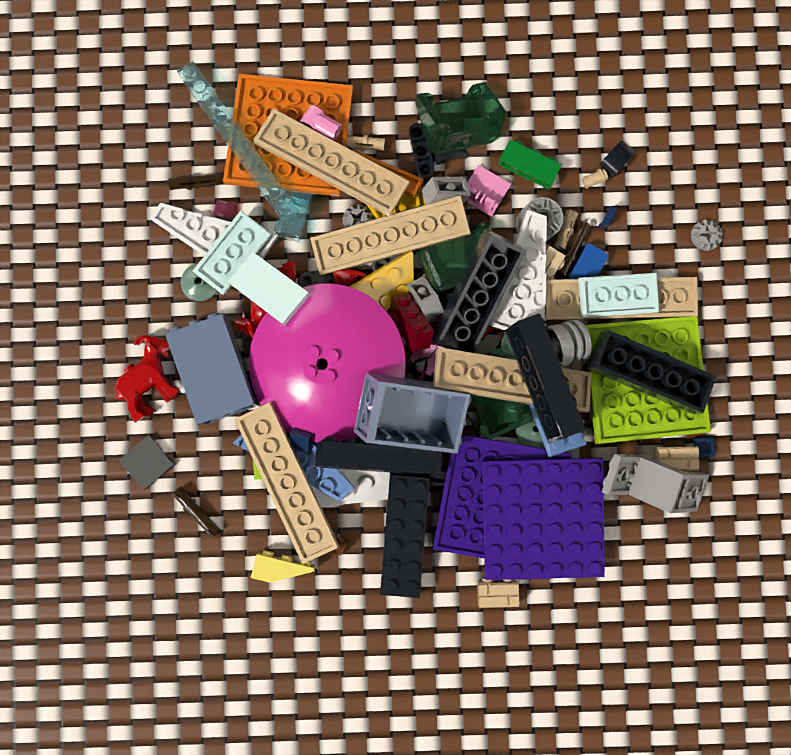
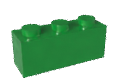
(529, 164)

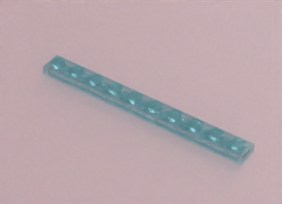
(238, 143)

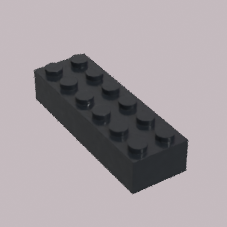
(478, 293)
(651, 372)
(545, 378)
(376, 457)
(404, 535)

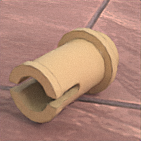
(595, 178)

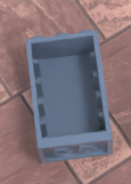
(211, 369)
(411, 414)

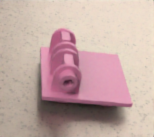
(486, 190)

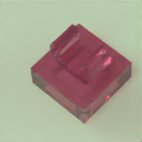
(224, 210)

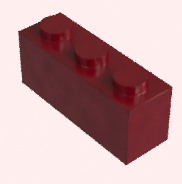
(411, 322)

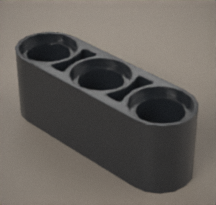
(416, 144)

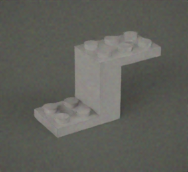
(655, 483)

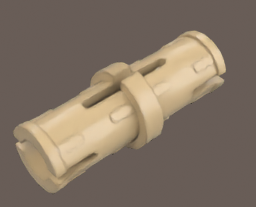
(365, 142)
(566, 230)

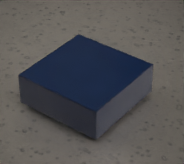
(607, 218)
(300, 439)
(705, 446)

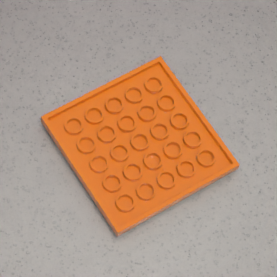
(254, 102)

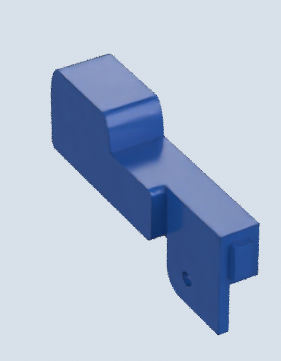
(589, 263)

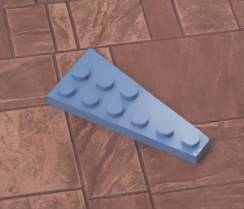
(325, 479)

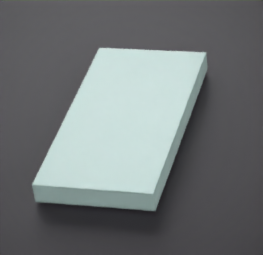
(231, 251)
(269, 288)
(618, 295)

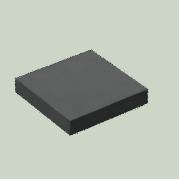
(146, 462)

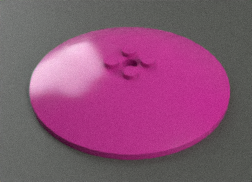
(332, 325)

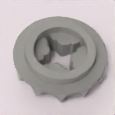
(348, 219)
(702, 242)

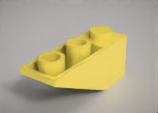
(275, 568)

